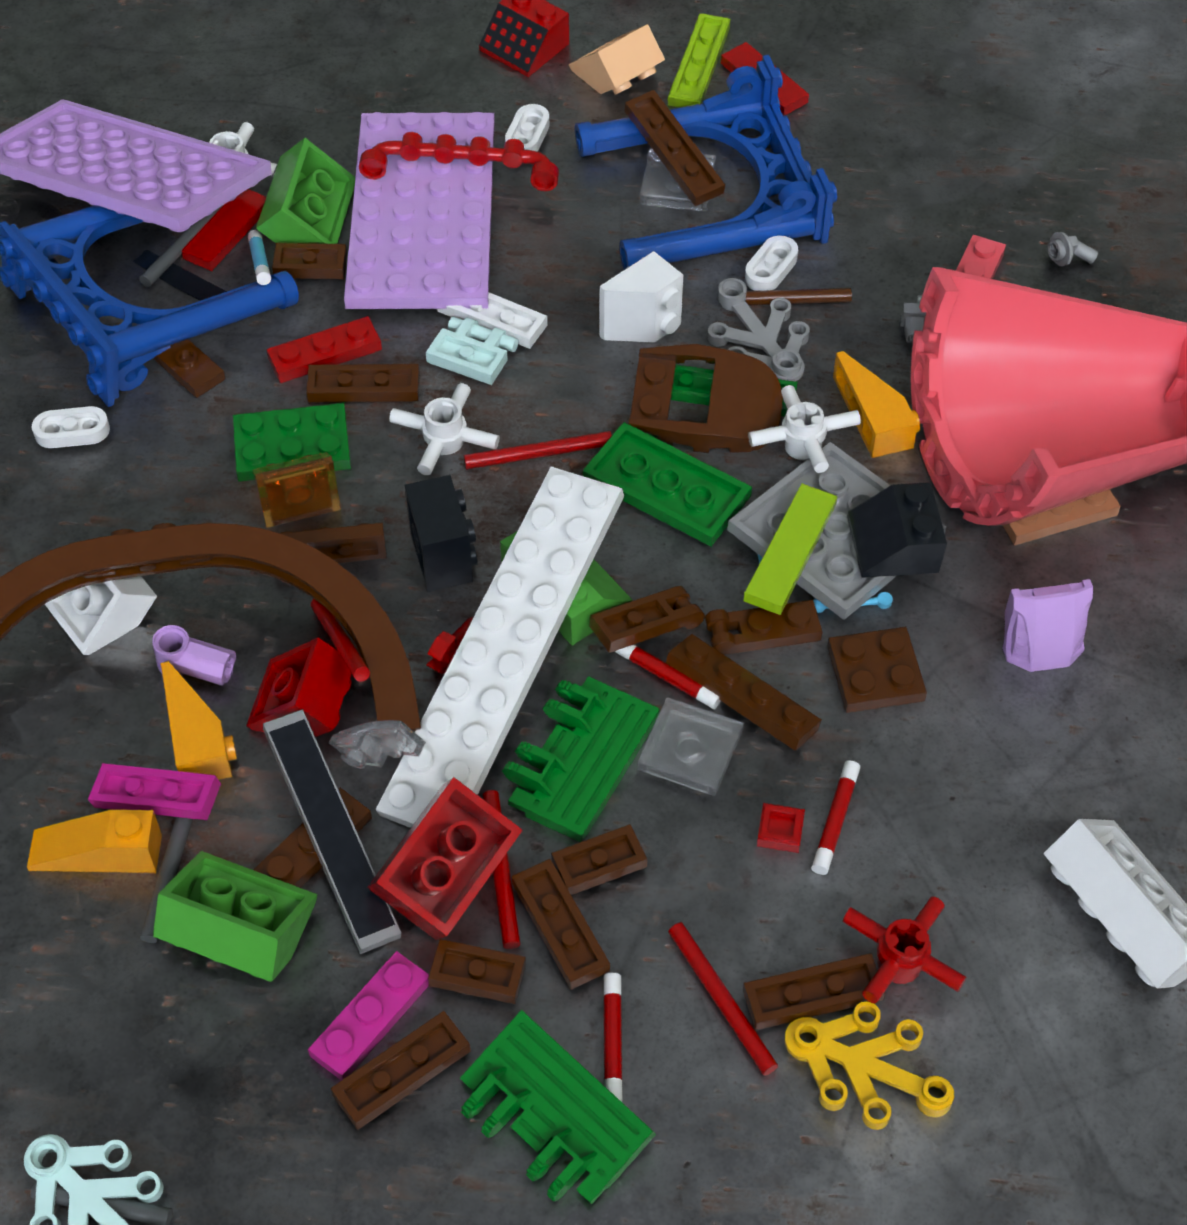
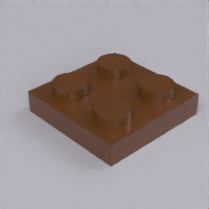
(876, 669)

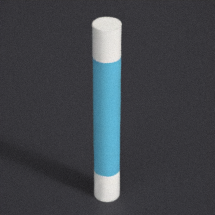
(259, 257)

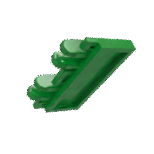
(582, 764)
(561, 1109)

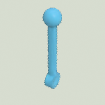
(883, 601)

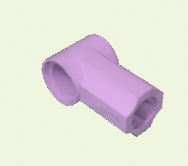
(193, 655)

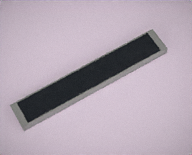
(331, 831)

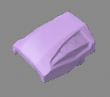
(1046, 625)

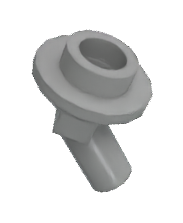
(1062, 248)

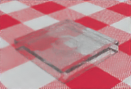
(661, 188)
(690, 746)

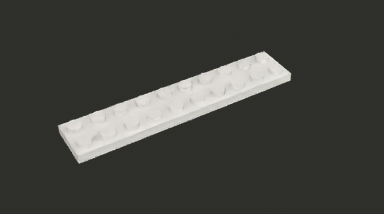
(505, 642)

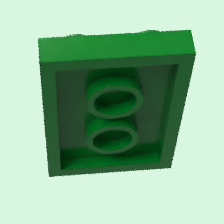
(290, 435)

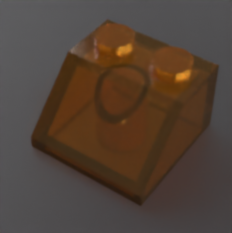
(297, 489)

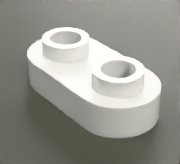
(529, 126)
(771, 263)
(70, 427)

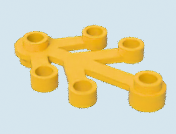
(862, 1062)

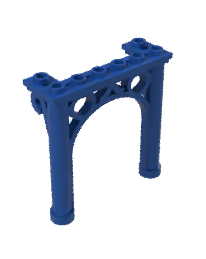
(747, 104)
(118, 351)

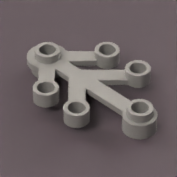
(783, 362)

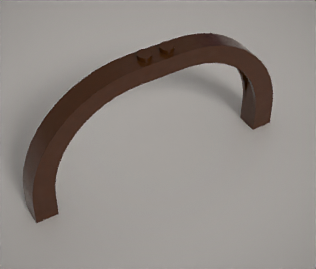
(228, 546)

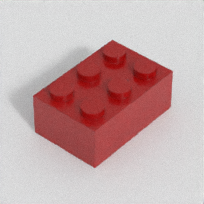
(445, 859)

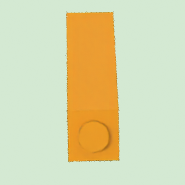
(884, 413)
(195, 729)
(99, 843)

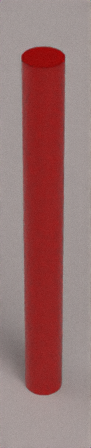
(536, 450)
(341, 642)
(504, 889)
(723, 999)

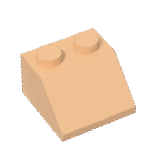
(620, 61)

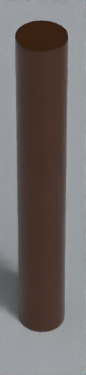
(800, 296)

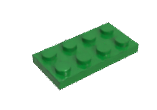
(669, 483)

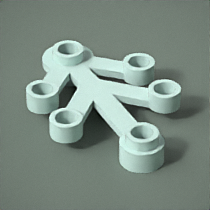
(84, 1195)

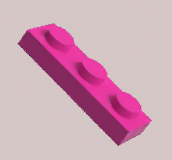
(155, 789)
(369, 1016)

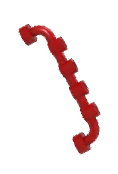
(543, 174)

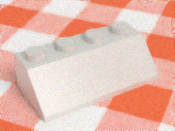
(1126, 896)

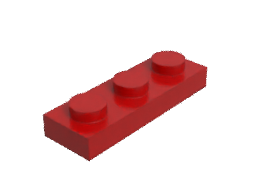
(324, 348)

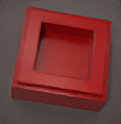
(780, 827)

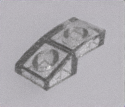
(375, 741)

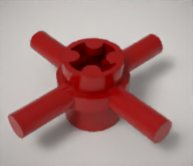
(913, 940)

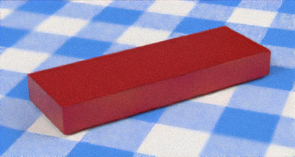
(790, 94)
(224, 230)

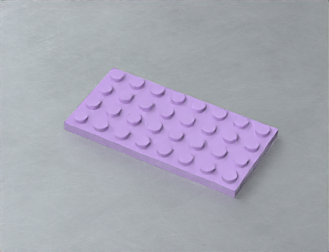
(126, 165)
(425, 224)

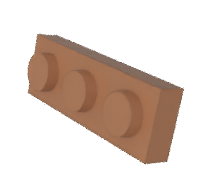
(1064, 518)

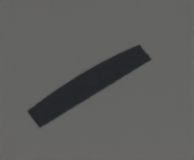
(181, 278)

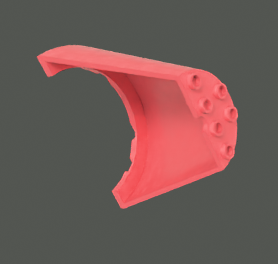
(1041, 396)

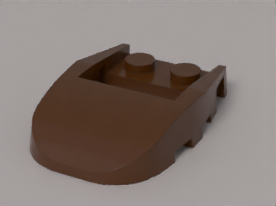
(742, 398)

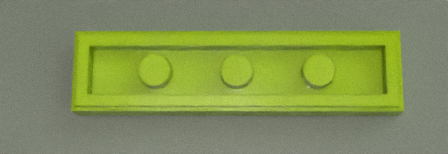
(699, 61)
(790, 549)

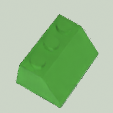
(306, 197)
(595, 595)
(233, 915)

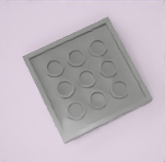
(833, 567)

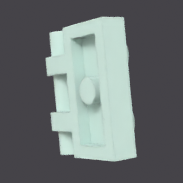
(466, 354)

